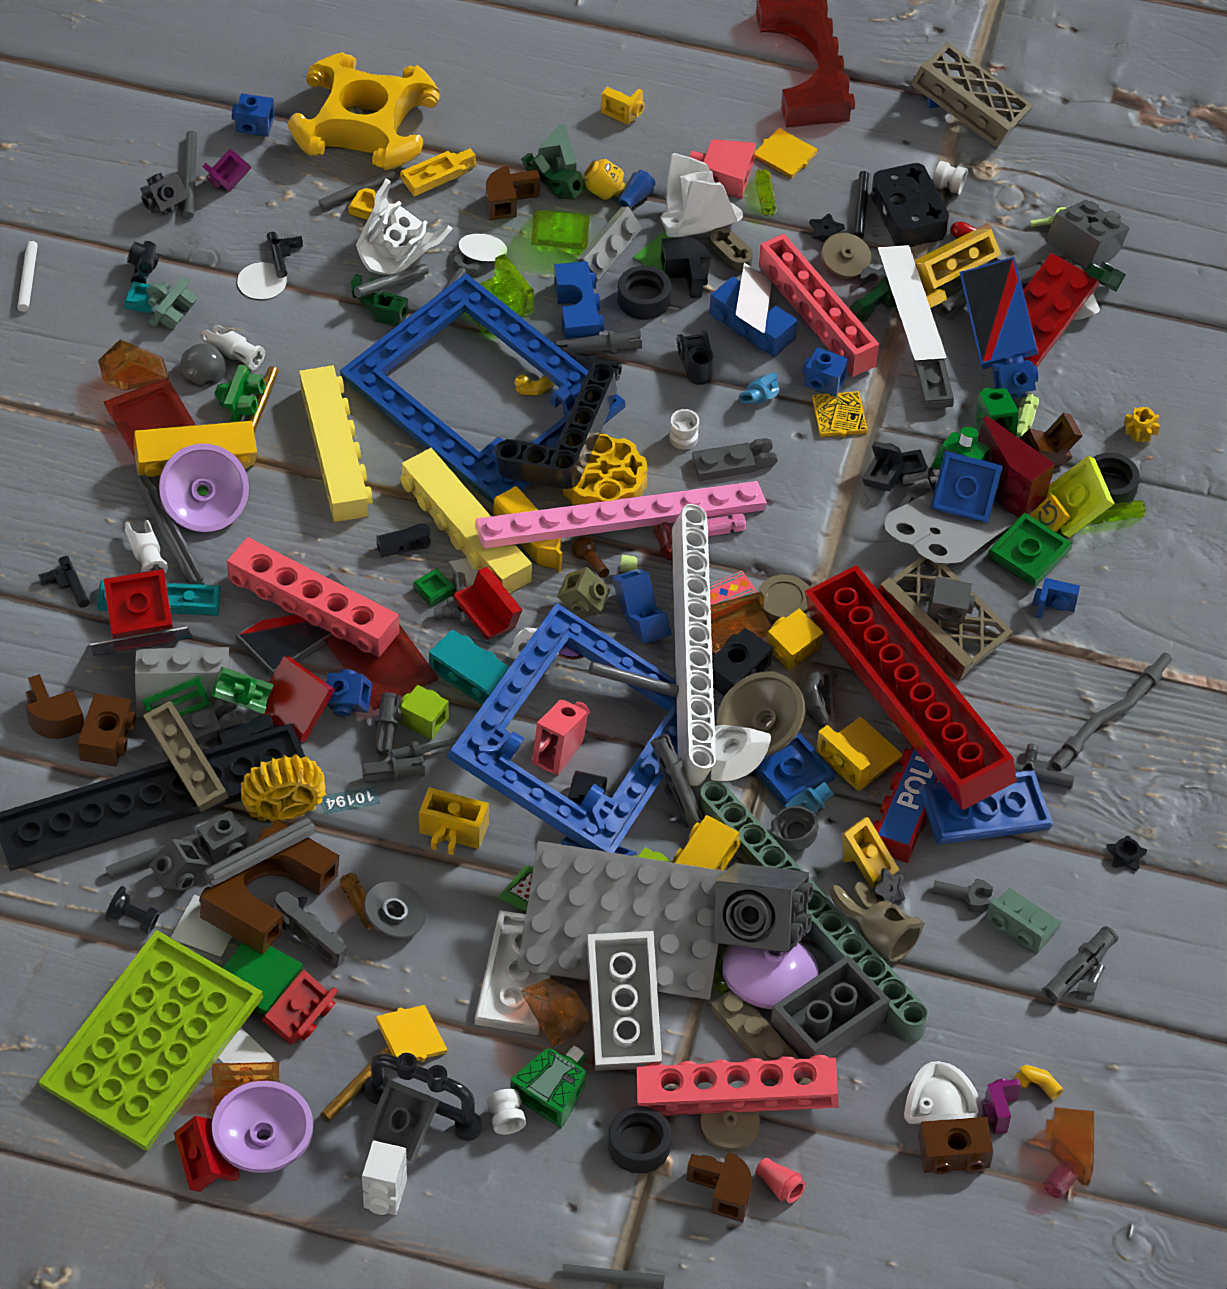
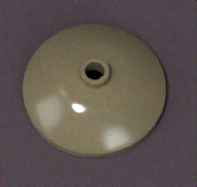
(765, 699)

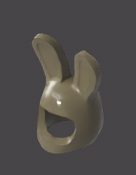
(880, 923)

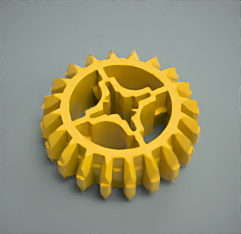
(283, 788)

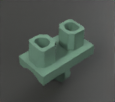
(165, 312)

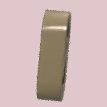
(733, 248)

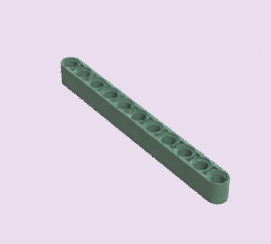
(824, 917)

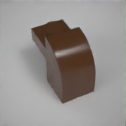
(506, 188)
(1056, 441)
(55, 715)
(729, 1179)

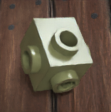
(583, 593)

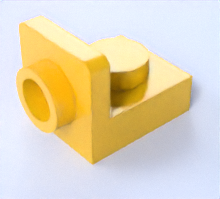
(621, 106)

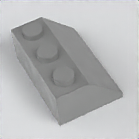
(166, 667)

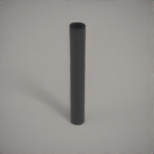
(861, 204)

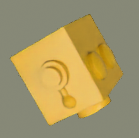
(794, 638)

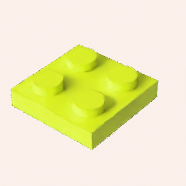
(1081, 494)

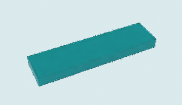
(183, 599)

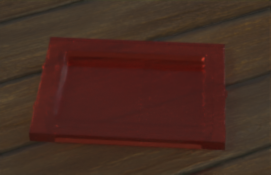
(148, 408)
(395, 671)

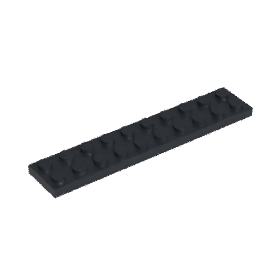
(130, 801)

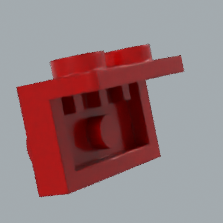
(299, 1007)

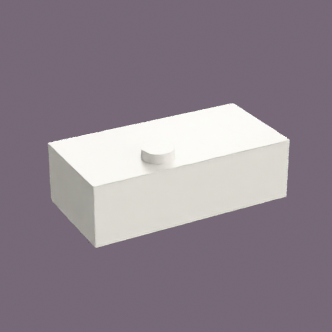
(623, 1000)

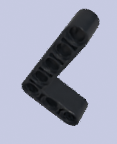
(566, 462)

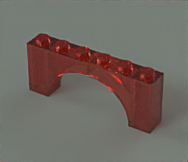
(826, 93)

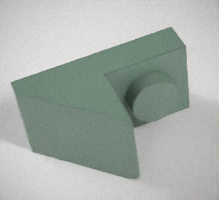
(558, 149)

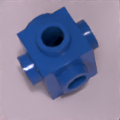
(254, 114)
(825, 371)
(1015, 375)
(351, 692)

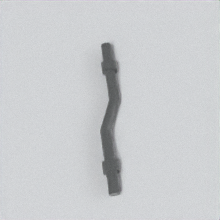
(1075, 744)

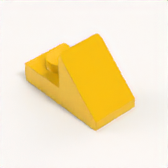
(866, 848)

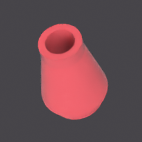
(781, 1180)

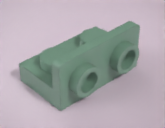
(1022, 920)

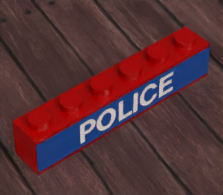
(904, 810)

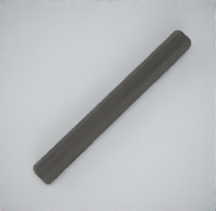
(169, 531)

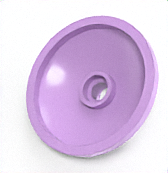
(217, 472)
(767, 975)
(262, 1110)

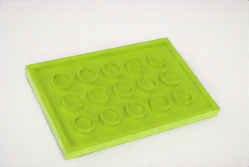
(151, 1040)

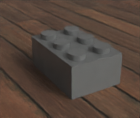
(830, 1011)

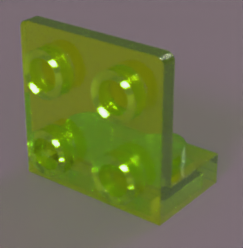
(509, 288)

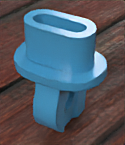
(761, 389)
(812, 799)

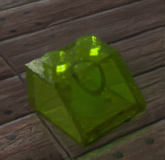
(562, 230)

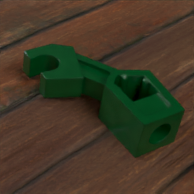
(564, 183)
(1106, 274)
(385, 306)
(866, 306)

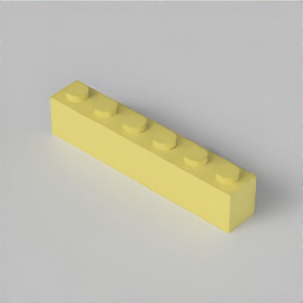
(334, 443)
(456, 513)

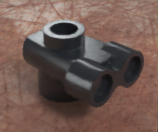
(144, 259)

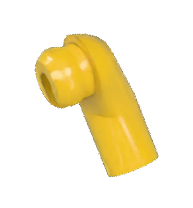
(530, 387)
(1040, 1077)

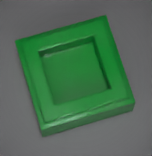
(434, 587)

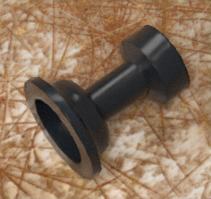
(121, 906)

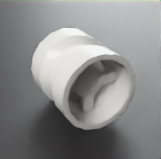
(950, 177)
(684, 429)
(505, 1107)

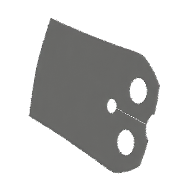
(957, 534)

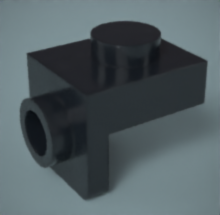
(885, 467)

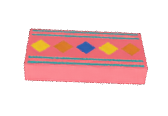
(731, 588)

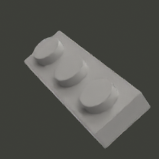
(611, 242)

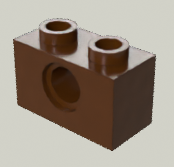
(105, 714)
(968, 1133)

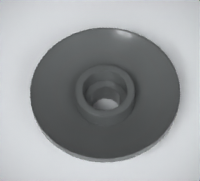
(399, 901)

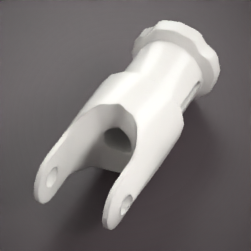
(234, 346)
(146, 548)

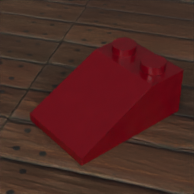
(1024, 471)

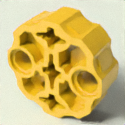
(611, 473)

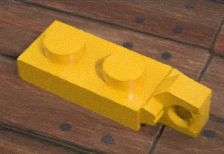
(437, 171)

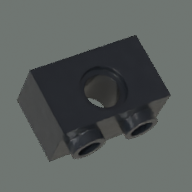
(749, 652)

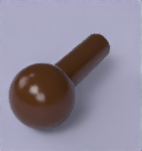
(585, 549)

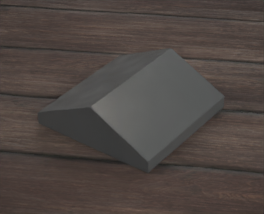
(401, 1118)

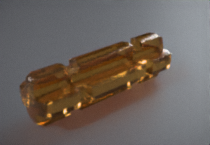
(356, 895)

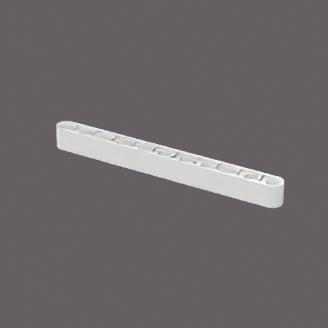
(693, 644)

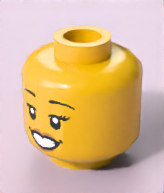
(604, 179)

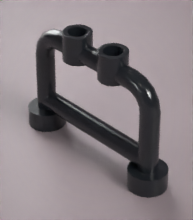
(466, 1120)

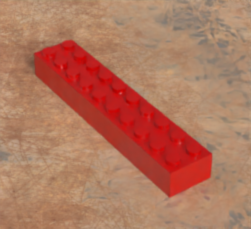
(911, 687)

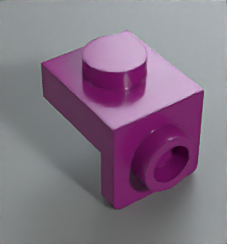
(227, 170)
(996, 1104)

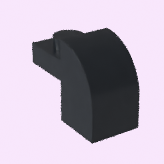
(686, 259)

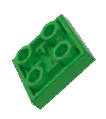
(267, 972)

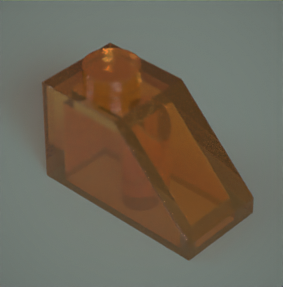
(131, 366)
(556, 1010)
(1072, 1139)

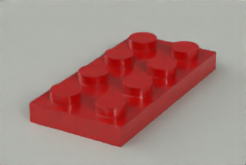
(1054, 300)

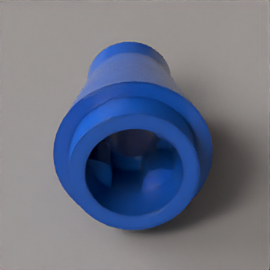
(636, 189)

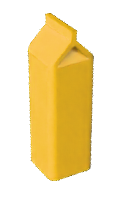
(544, 553)

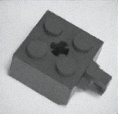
(1087, 233)

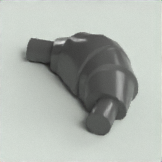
(820, 697)

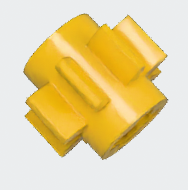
(1141, 424)

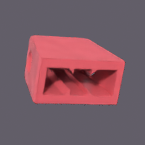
(730, 164)
(562, 723)

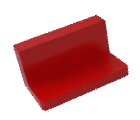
(489, 605)
(200, 1156)

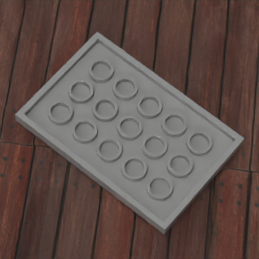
(607, 892)

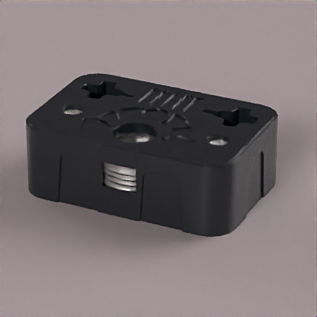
(909, 205)

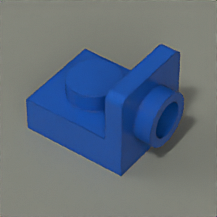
(1057, 595)

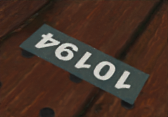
(350, 799)

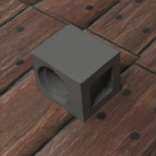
(950, 600)

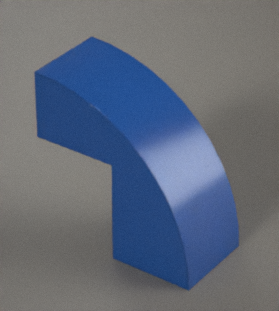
(639, 606)

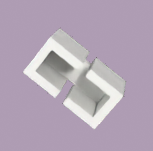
(384, 1178)

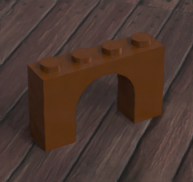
(250, 920)

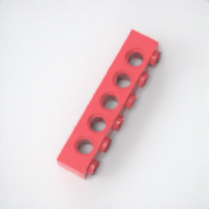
(818, 304)
(313, 597)
(751, 1097)

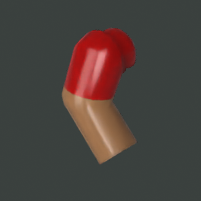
(961, 228)

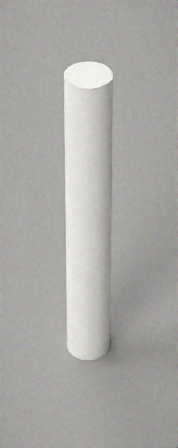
(27, 276)

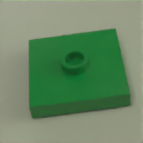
(1029, 549)

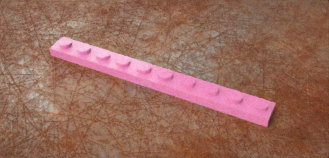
(616, 514)

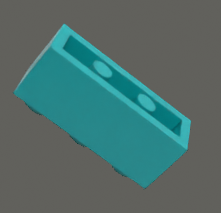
(466, 666)

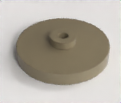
(845, 256)
(783, 595)
(730, 1130)

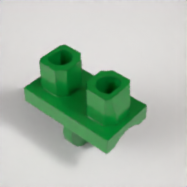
(236, 394)
(242, 690)

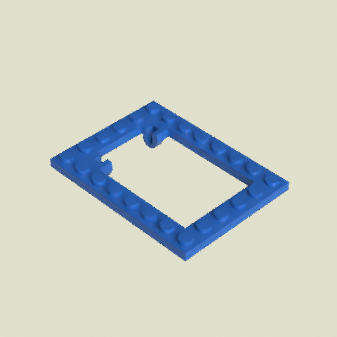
(466, 295)
(487, 747)

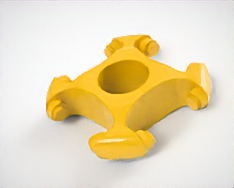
(371, 133)

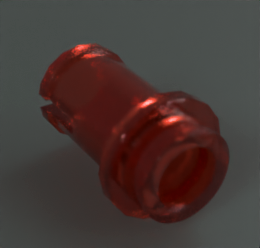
(664, 540)

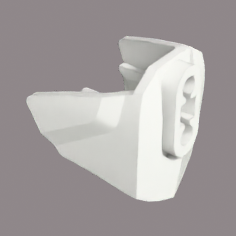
(694, 199)
(409, 242)

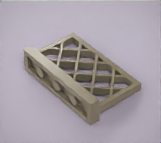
(965, 103)
(929, 633)

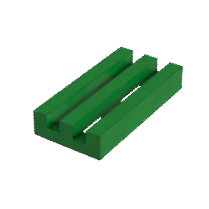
(201, 691)

